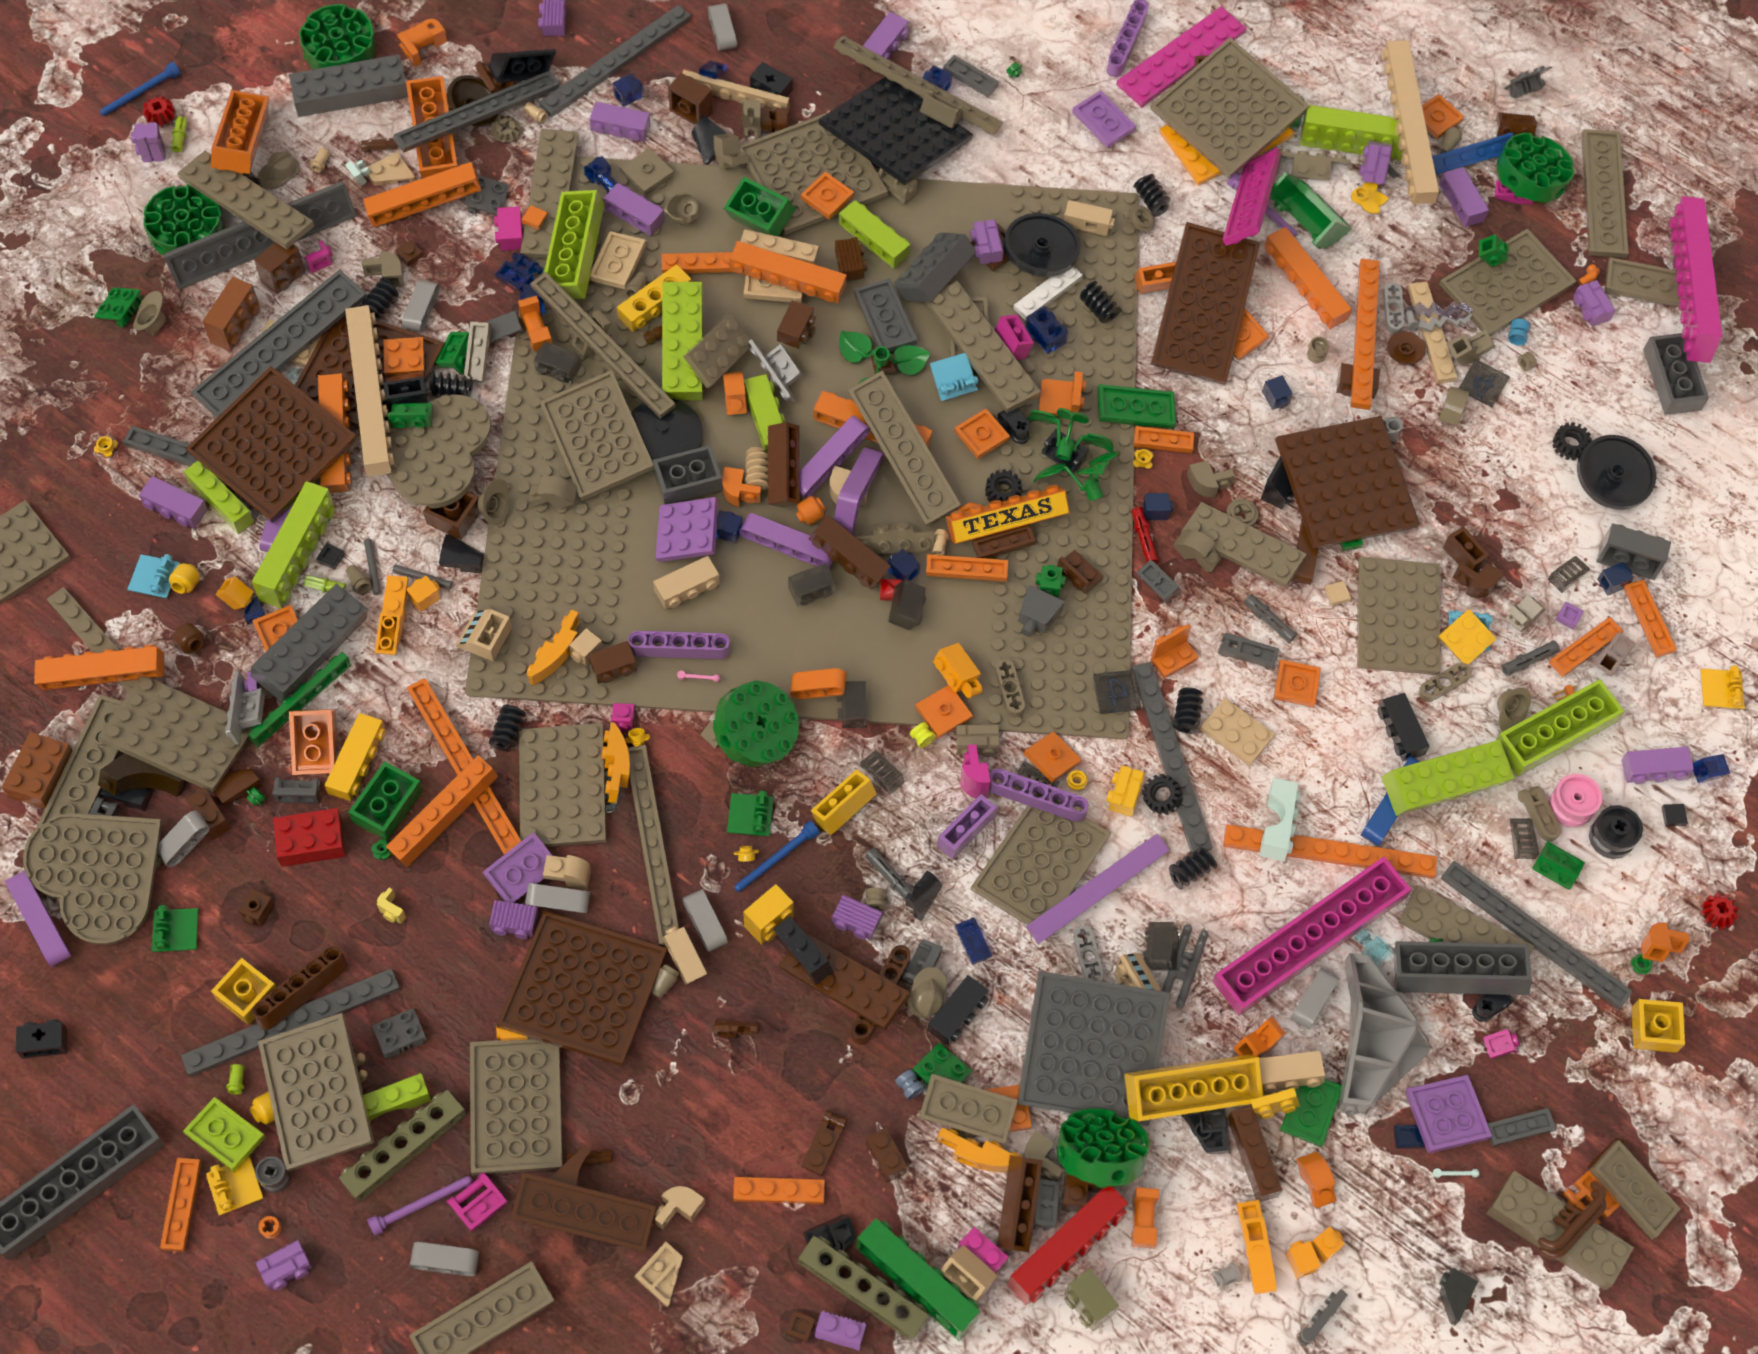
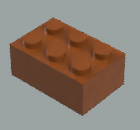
(231, 314)
(37, 770)

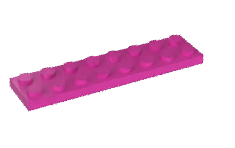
(1178, 56)
(1252, 197)

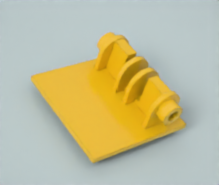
(1722, 688)
(234, 1189)

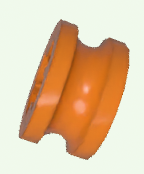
(277, 1227)

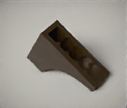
(132, 773)

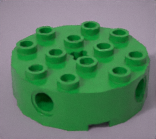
(337, 36)
(1535, 167)
(180, 217)
(756, 724)
(1102, 1147)

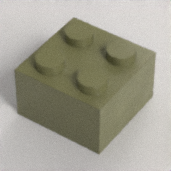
(1090, 1300)

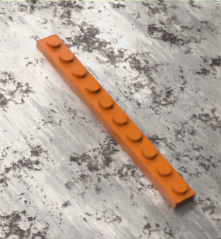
(1365, 334)
(460, 758)
(1336, 852)

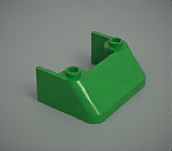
(1309, 210)

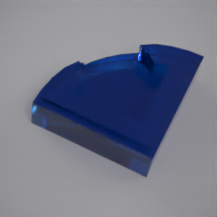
(253, 611)

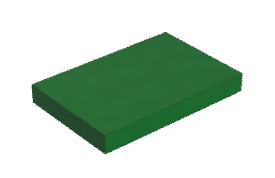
(1314, 1115)

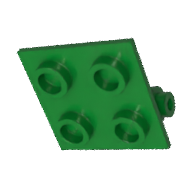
(119, 305)
(750, 814)
(174, 929)
(942, 1063)

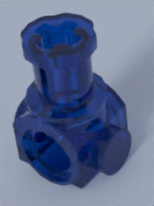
(600, 173)

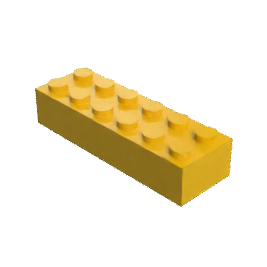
(1193, 1087)

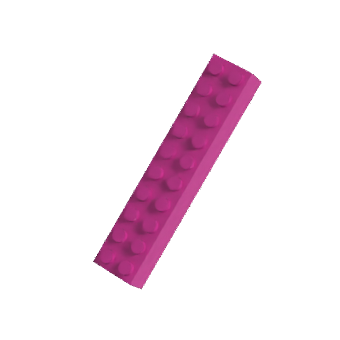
(1695, 280)
(1311, 936)

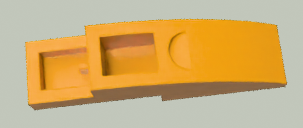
(392, 615)
(554, 654)
(616, 761)
(988, 1158)
(1256, 1247)

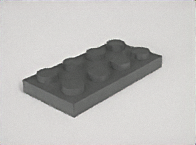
(885, 315)

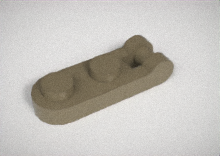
(1540, 813)

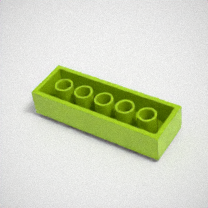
(1347, 130)
(574, 241)
(680, 332)
(293, 545)
(1560, 727)
(1447, 777)

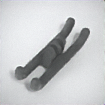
(1186, 965)

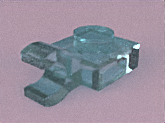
(1375, 948)

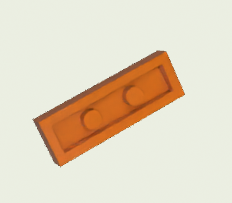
(1163, 439)

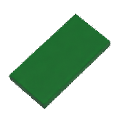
(1136, 406)

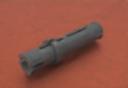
(1252, 602)
(1530, 658)
(885, 869)

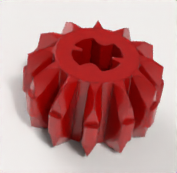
(159, 111)
(1711, 911)

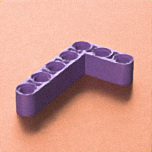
(856, 488)

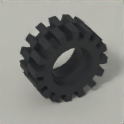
(1574, 432)
(1002, 478)
(1171, 802)

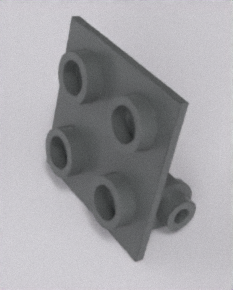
(1527, 82)
(489, 198)
(399, 1032)

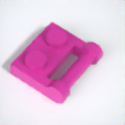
(482, 1206)

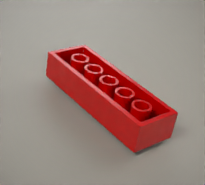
(1067, 1244)

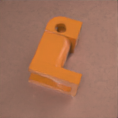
(420, 37)
(533, 323)
(1143, 1227)

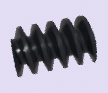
(1152, 194)
(380, 297)
(1099, 303)
(449, 386)
(1188, 710)
(506, 727)
(1190, 866)

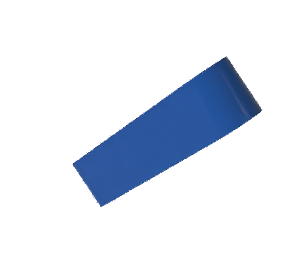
(1383, 817)

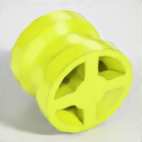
(922, 735)

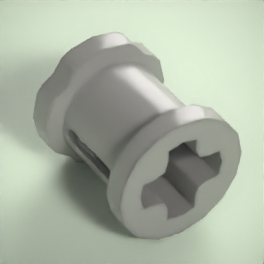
(1227, 1276)

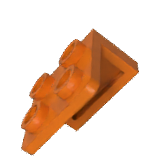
(1062, 394)

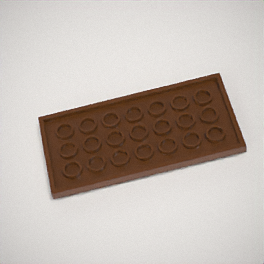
(1205, 304)

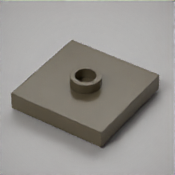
(647, 171)

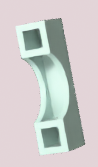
(1276, 838)

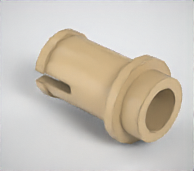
(538, 114)
(318, 163)
(941, 537)

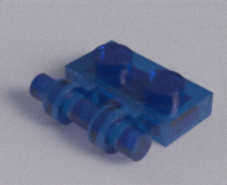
(515, 276)

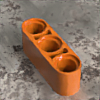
(818, 683)

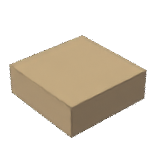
(1337, 593)

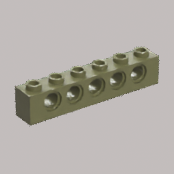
(398, 1158)
(867, 1300)

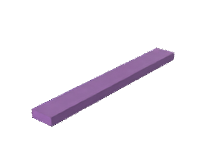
(1097, 888)

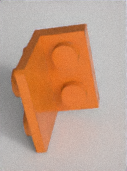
(1173, 652)

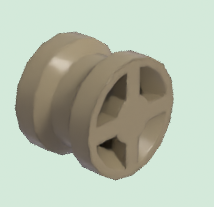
(876, 898)

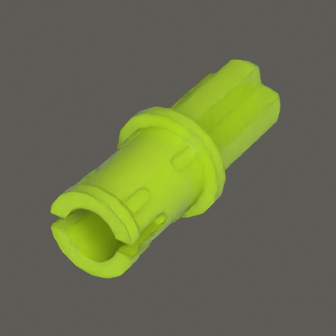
(179, 134)
(321, 583)

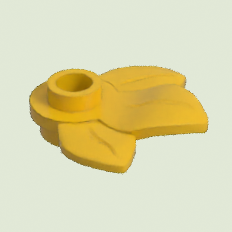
(1369, 198)

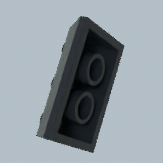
(520, 64)
(1278, 488)

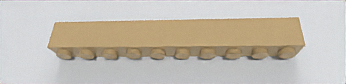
(1410, 122)
(368, 391)

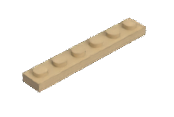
(737, 92)
(1435, 340)

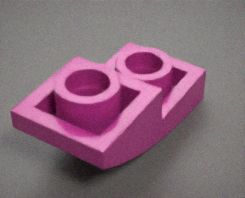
(1506, 194)

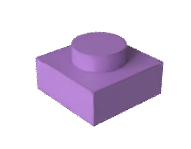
(1569, 615)
(251, 684)

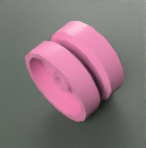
(1575, 800)

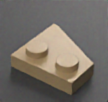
(390, 171)
(661, 1273)

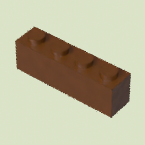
(783, 465)
(849, 552)
(1254, 1154)
(1019, 1203)

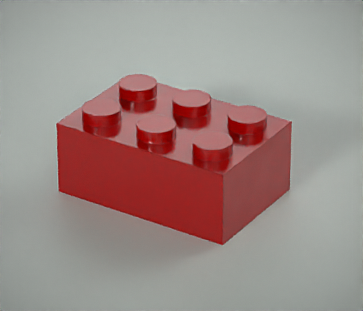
(309, 837)

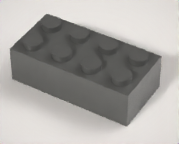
(934, 267)
(1675, 378)

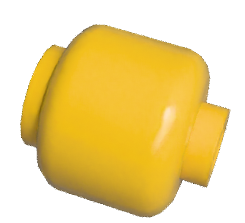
(184, 578)
(262, 1109)

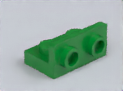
(454, 352)
(411, 415)
(1558, 865)

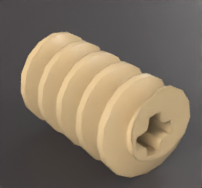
(756, 467)

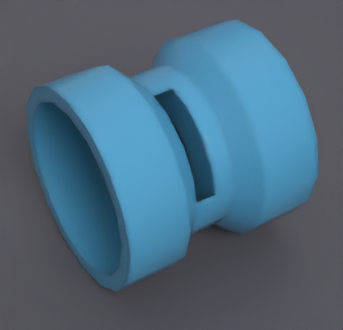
(1519, 330)

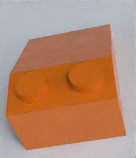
(313, 741)

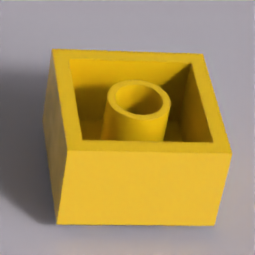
(767, 914)
(242, 990)
(1658, 1025)

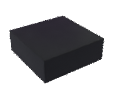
(330, 556)
(1674, 815)

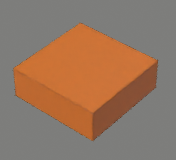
(534, 217)

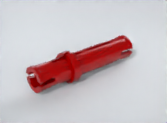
(1138, 516)

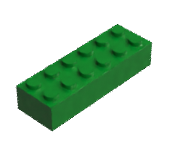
(918, 1279)

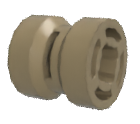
(1318, 349)

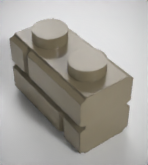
(984, 736)

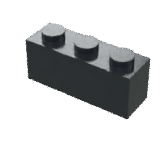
(1403, 727)
(803, 950)
(958, 1011)

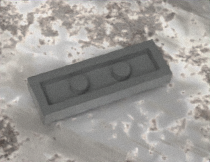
(971, 76)
(1521, 1127)

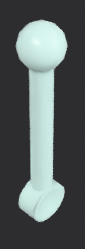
(1438, 1173)

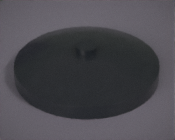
(1042, 244)
(673, 433)
(1616, 472)

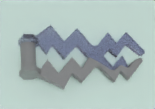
(1445, 316)

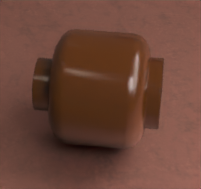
(188, 638)

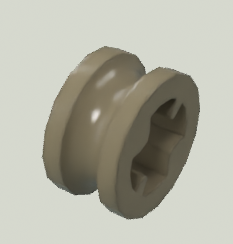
(1527, 361)

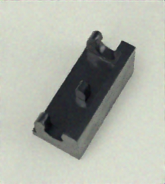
(1077, 458)

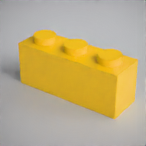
(843, 802)

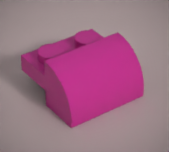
(974, 775)

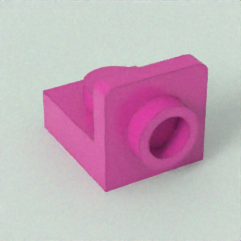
(319, 259)
(623, 716)
(1501, 1043)

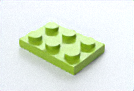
(224, 1134)

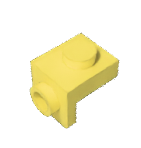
(390, 911)

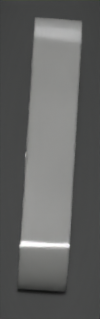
(1397, 301)
(1078, 942)

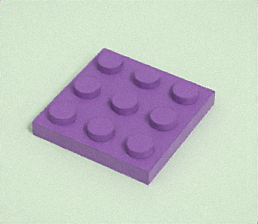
(687, 529)
(1448, 1114)

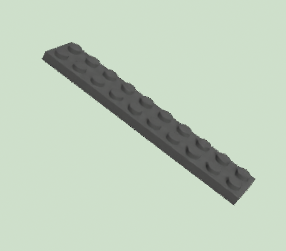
(243, 242)
(280, 341)

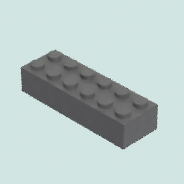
(348, 85)
(309, 642)
(1462, 968)

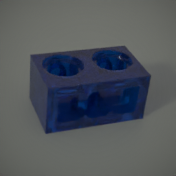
(1042, 331)

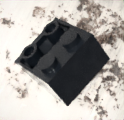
(405, 388)

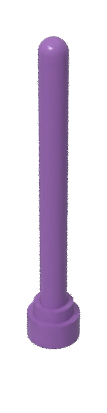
(1233, 182)
(379, 1223)

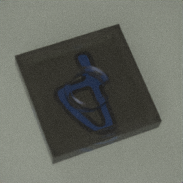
(1484, 383)
(1117, 692)

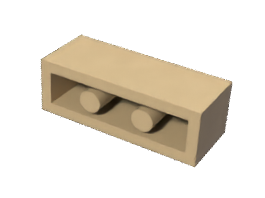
(686, 583)
(1292, 1071)

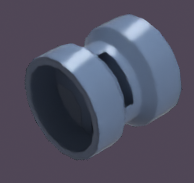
(910, 1084)

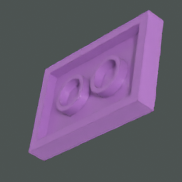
(1104, 119)
(518, 868)

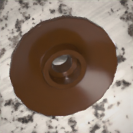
(1407, 342)

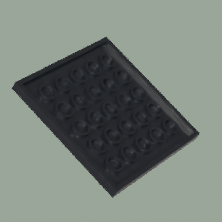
(892, 132)

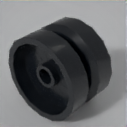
(1615, 832)

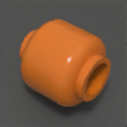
(810, 510)

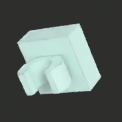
(357, 171)

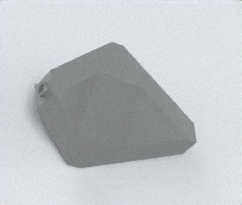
(1382, 1037)

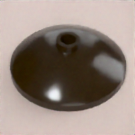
(465, 90)

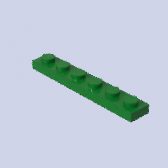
(300, 699)

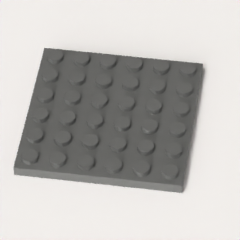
(1085, 1041)

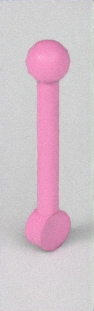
(682, 675)

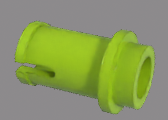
(236, 1079)

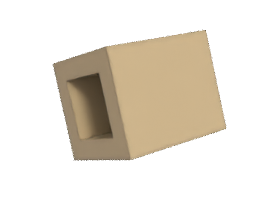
(584, 645)

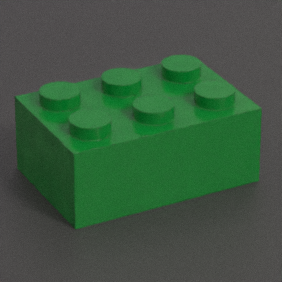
(759, 208)
(385, 801)

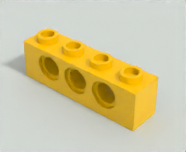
(644, 300)

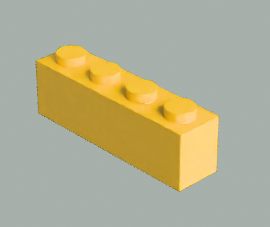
(355, 757)

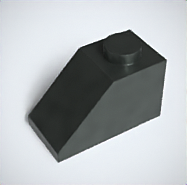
(1456, 1293)

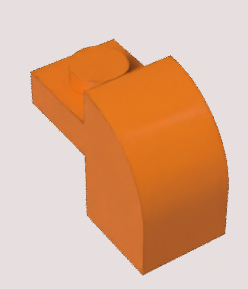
(734, 393)
(736, 490)
(1662, 941)
(1261, 1040)
(1318, 1177)

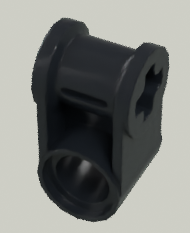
(1015, 424)
(1493, 1004)

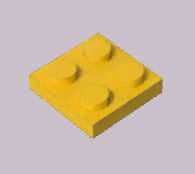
(1466, 637)
(1274, 1103)

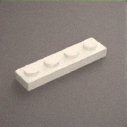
(1047, 292)

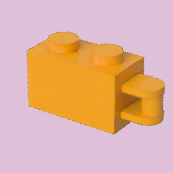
(958, 670)

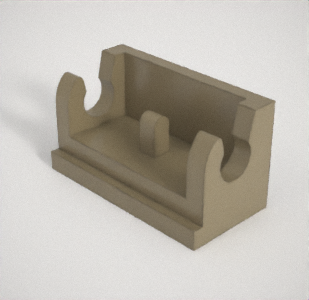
(940, 111)
(751, 117)
(896, 188)

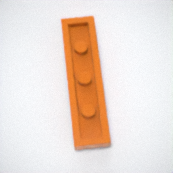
(698, 262)
(967, 568)
(1650, 618)
(1585, 647)
(778, 1190)
(180, 1204)

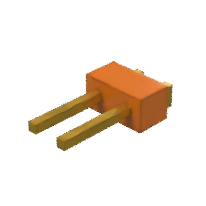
(1568, 690)

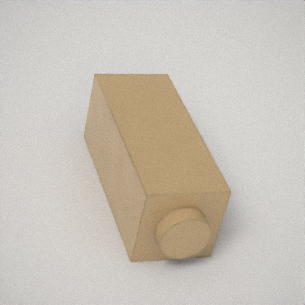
(1089, 217)
(683, 954)

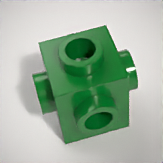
(1493, 250)
(1050, 579)

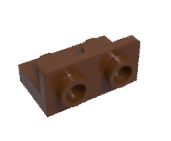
(489, 79)
(1515, 123)
(1079, 571)

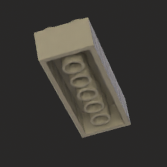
(1530, 1213)

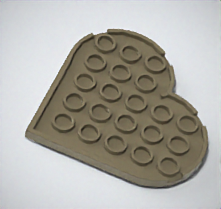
(436, 462)
(97, 870)

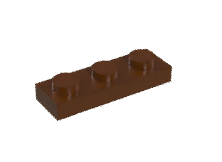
(1004, 542)

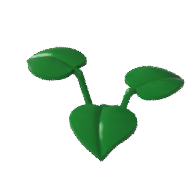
(858, 345)
(1066, 445)
(1091, 485)

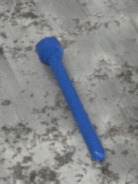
(170, 72)
(808, 832)

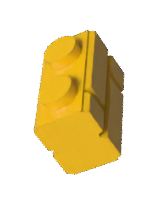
(1126, 790)

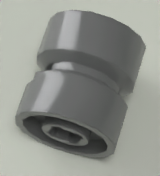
(272, 1174)

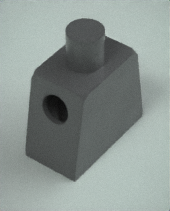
(1039, 611)

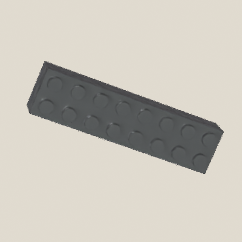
(75, 1180)

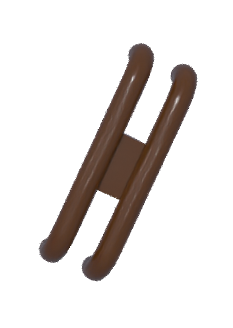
(1574, 1224)

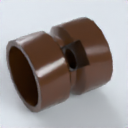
(773, 119)

